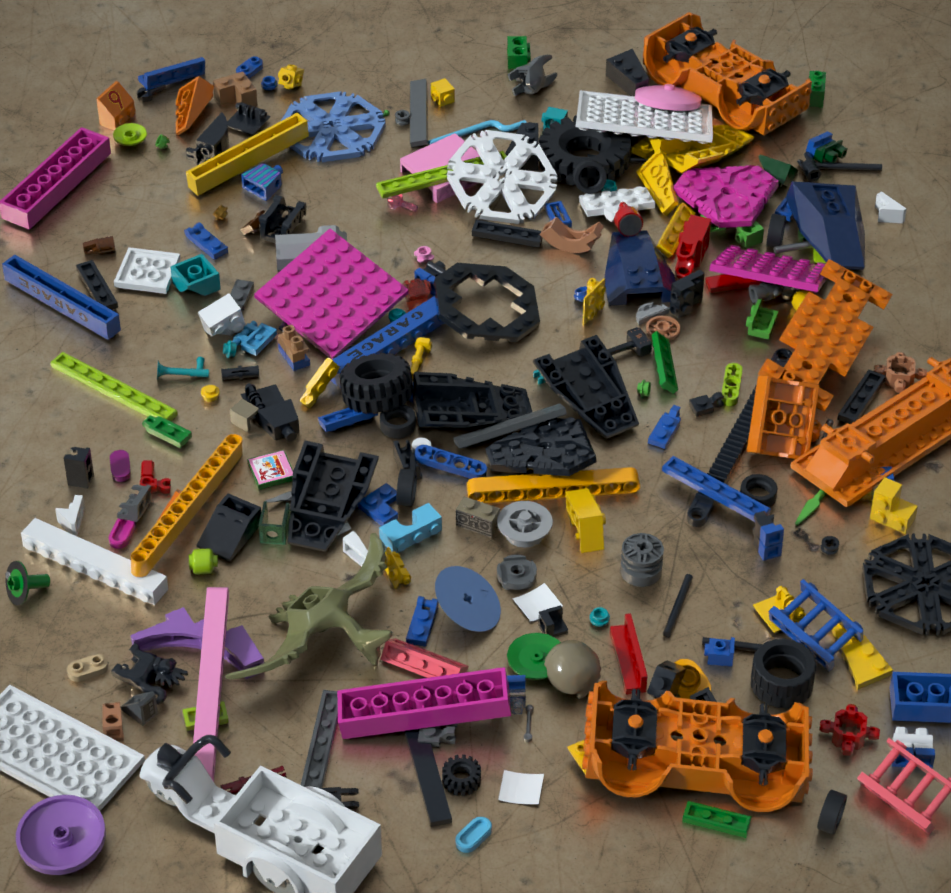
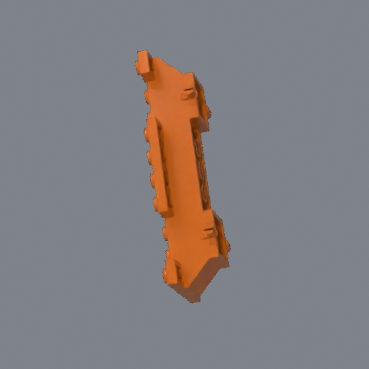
(828, 330)

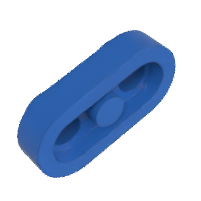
(251, 66)

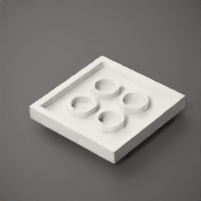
(146, 270)

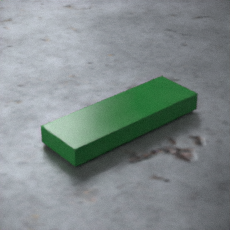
(717, 819)

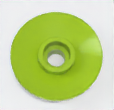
(129, 134)

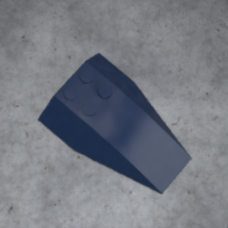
(635, 268)

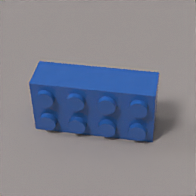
(920, 697)

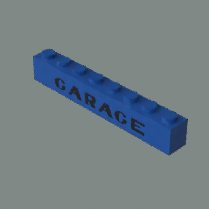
(61, 297)
(394, 336)

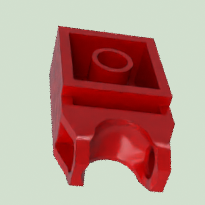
(692, 244)

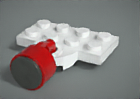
(619, 207)

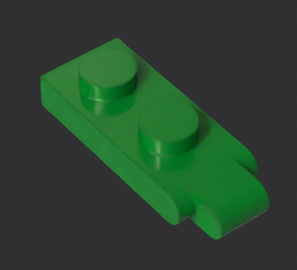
(167, 430)

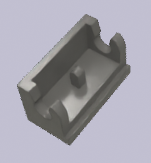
(136, 504)

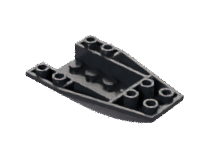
(591, 386)

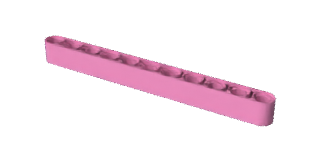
(211, 673)

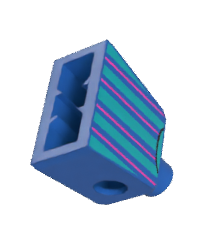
(262, 180)

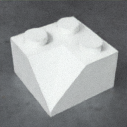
(222, 317)

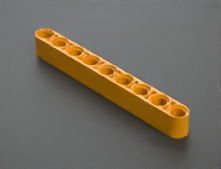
(542, 486)

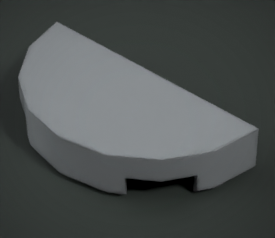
(649, 311)

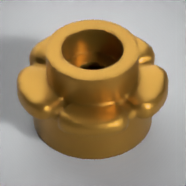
(220, 212)

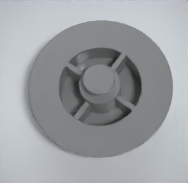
(524, 523)

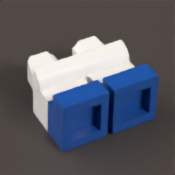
(917, 744)

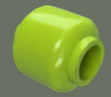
(203, 561)

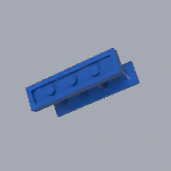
(796, 632)

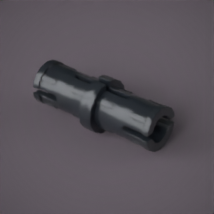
(240, 372)

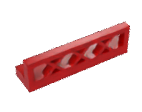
(629, 656)

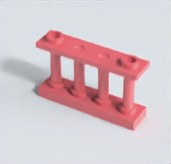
(889, 794)

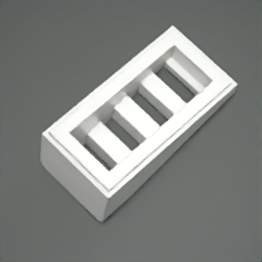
(354, 548)

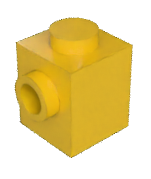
(442, 92)

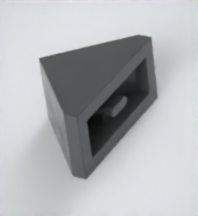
(141, 707)

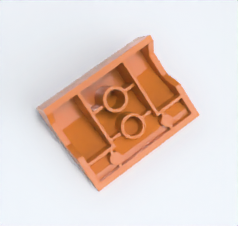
(782, 417)

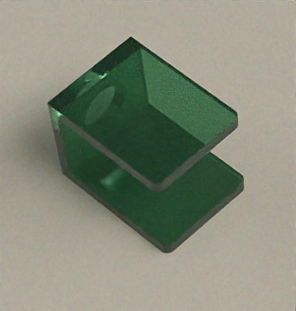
(281, 530)

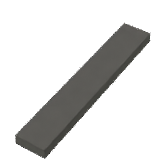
(418, 113)
(509, 426)
(321, 741)

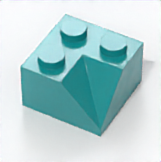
(196, 275)

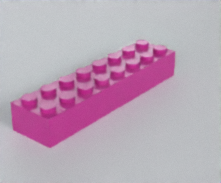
(55, 178)
(423, 703)

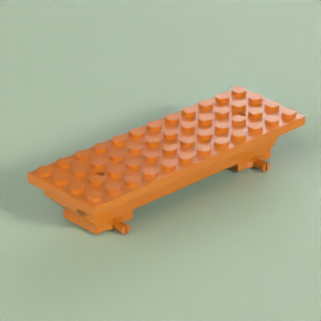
(888, 436)

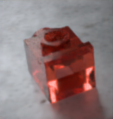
(417, 289)

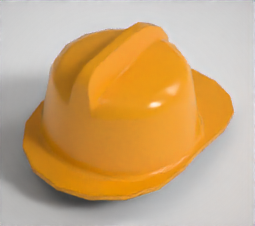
(693, 680)

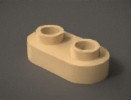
(87, 668)

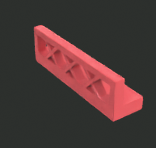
(419, 660)

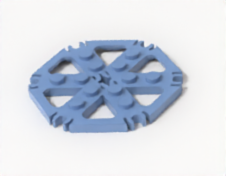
(343, 126)

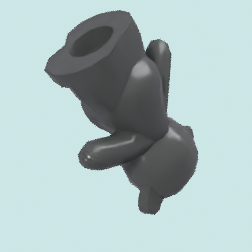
(768, 291)

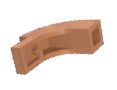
(570, 240)

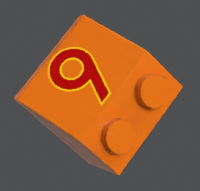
(115, 106)

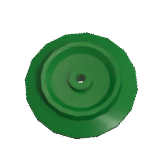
(528, 654)

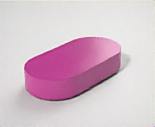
(121, 533)

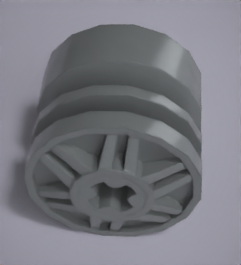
(641, 559)

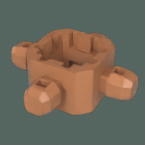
(900, 363)

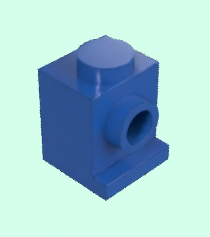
(720, 651)

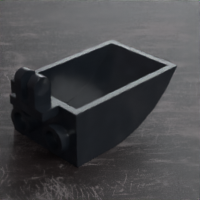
(211, 141)

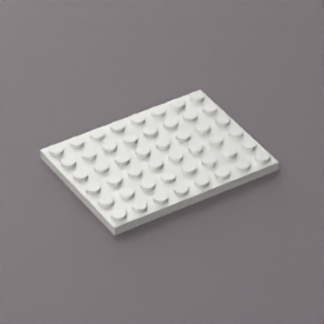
(626, 115)

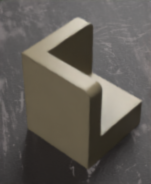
(242, 413)

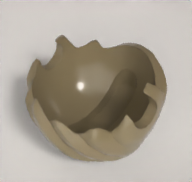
(573, 667)

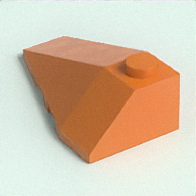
(191, 101)

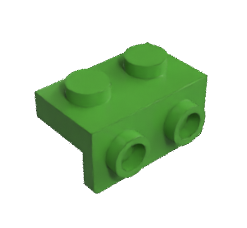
(761, 321)

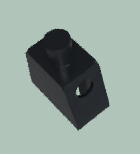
(280, 420)
(666, 679)

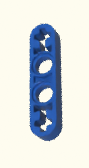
(449, 465)

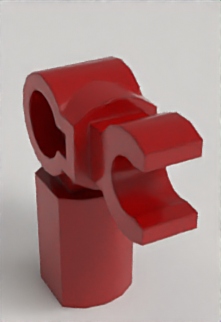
(147, 478)

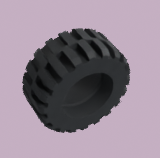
(376, 383)

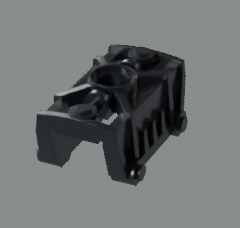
(273, 218)

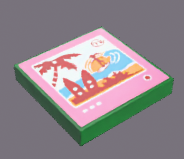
(270, 469)

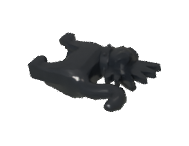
(145, 668)

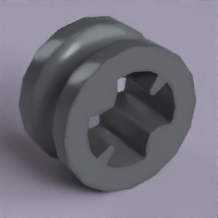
(402, 117)

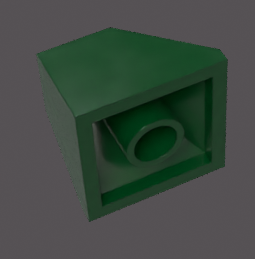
(781, 171)

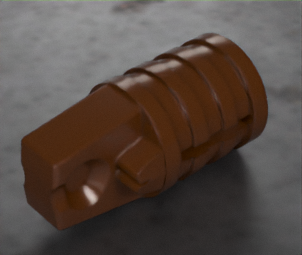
(99, 246)

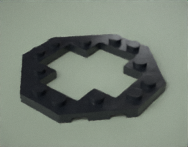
(490, 329)

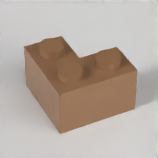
(235, 88)

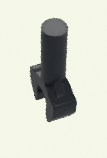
(147, 94)

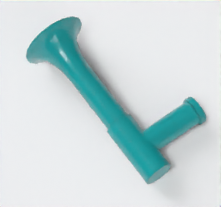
(193, 372)

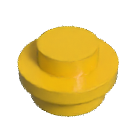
(210, 393)

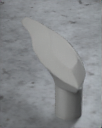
(283, 497)

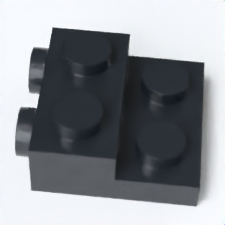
(686, 293)

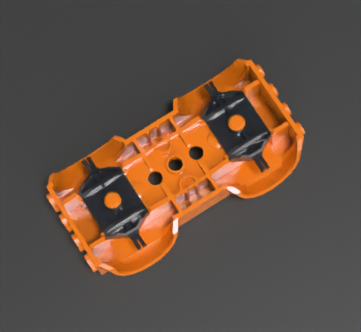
(731, 79)
(634, 753)

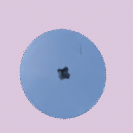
(467, 598)

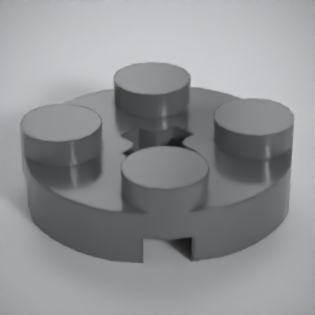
(526, 569)

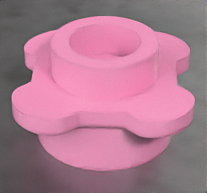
(423, 254)

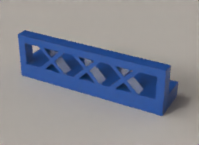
(173, 73)

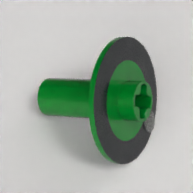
(19, 582)

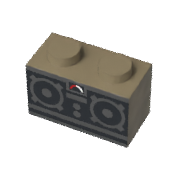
(477, 516)

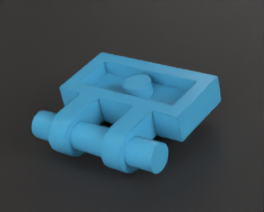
(257, 338)

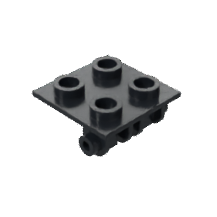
(247, 118)
(262, 397)

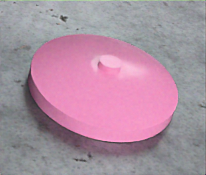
(668, 97)

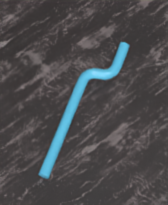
(491, 123)

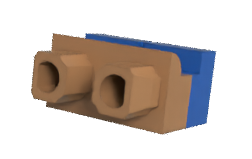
(293, 348)

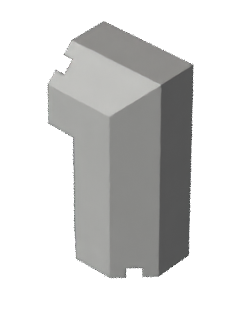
(292, 245)

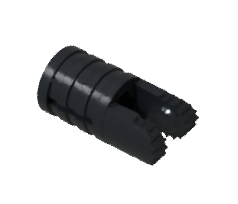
(810, 168)

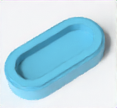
(473, 834)

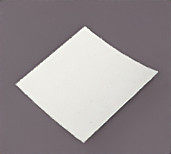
(536, 601)
(521, 788)

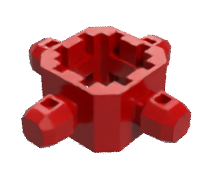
(850, 718)

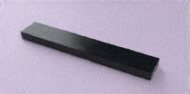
(428, 779)

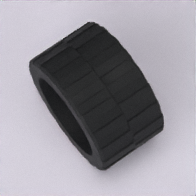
(788, 655)

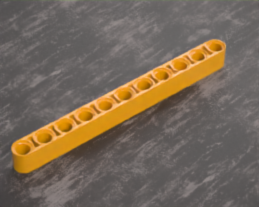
(186, 506)

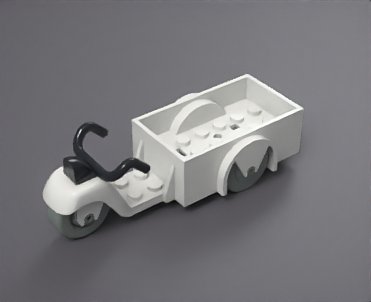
(294, 823)

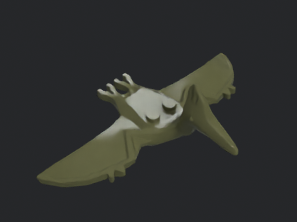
(326, 608)

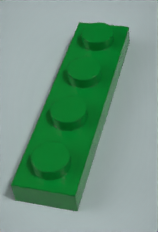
(664, 362)

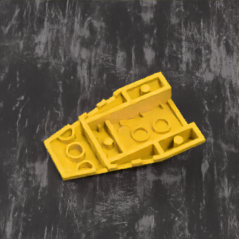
(691, 155)

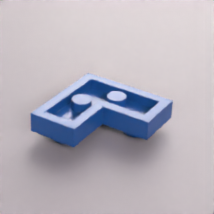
(377, 505)

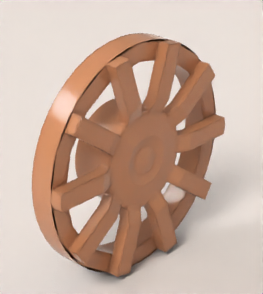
(663, 327)

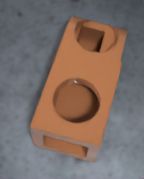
(113, 721)

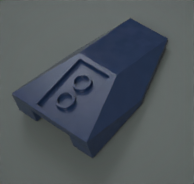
(830, 221)

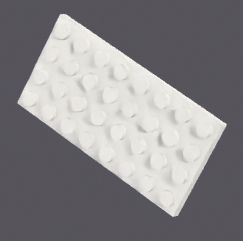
(60, 752)

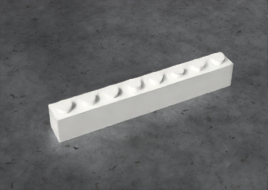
(92, 561)

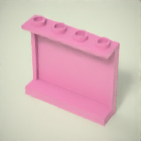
(435, 156)

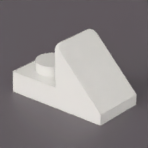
(889, 209)
(71, 518)

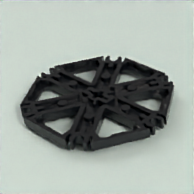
(910, 582)

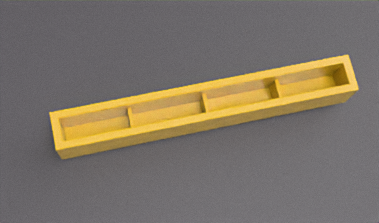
(247, 154)

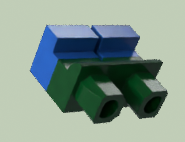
(824, 148)

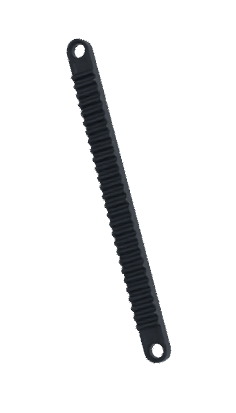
(730, 453)

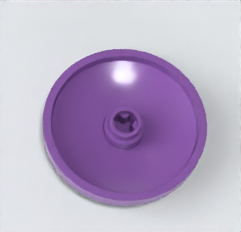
(60, 834)

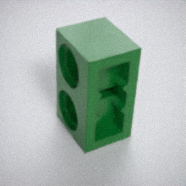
(518, 51)
(817, 88)

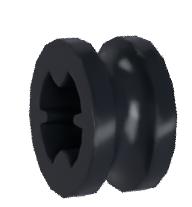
(827, 541)

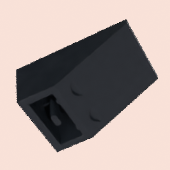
(230, 527)

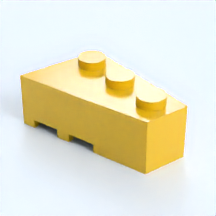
(587, 518)

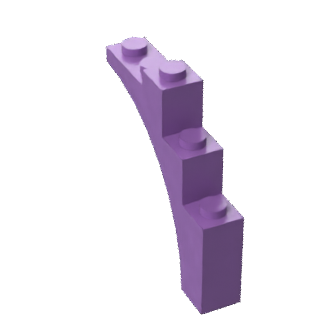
(183, 632)

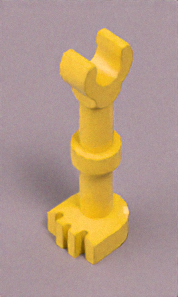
(422, 345)

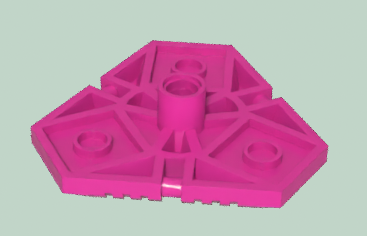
(727, 195)

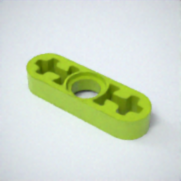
(734, 390)

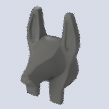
(532, 76)

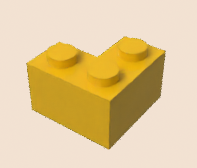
(890, 508)

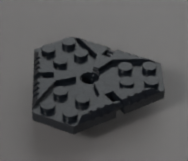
(547, 448)

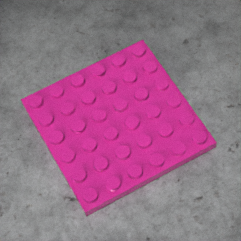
(769, 268)
(331, 294)

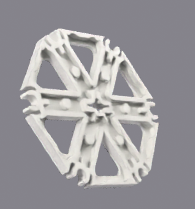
(507, 186)

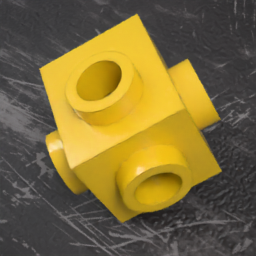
(290, 76)

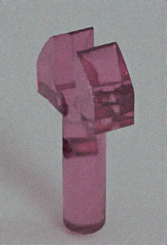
(397, 201)

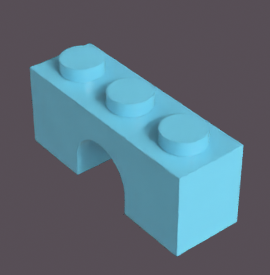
(425, 523)

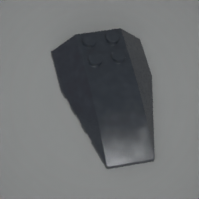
(456, 402)
(325, 494)

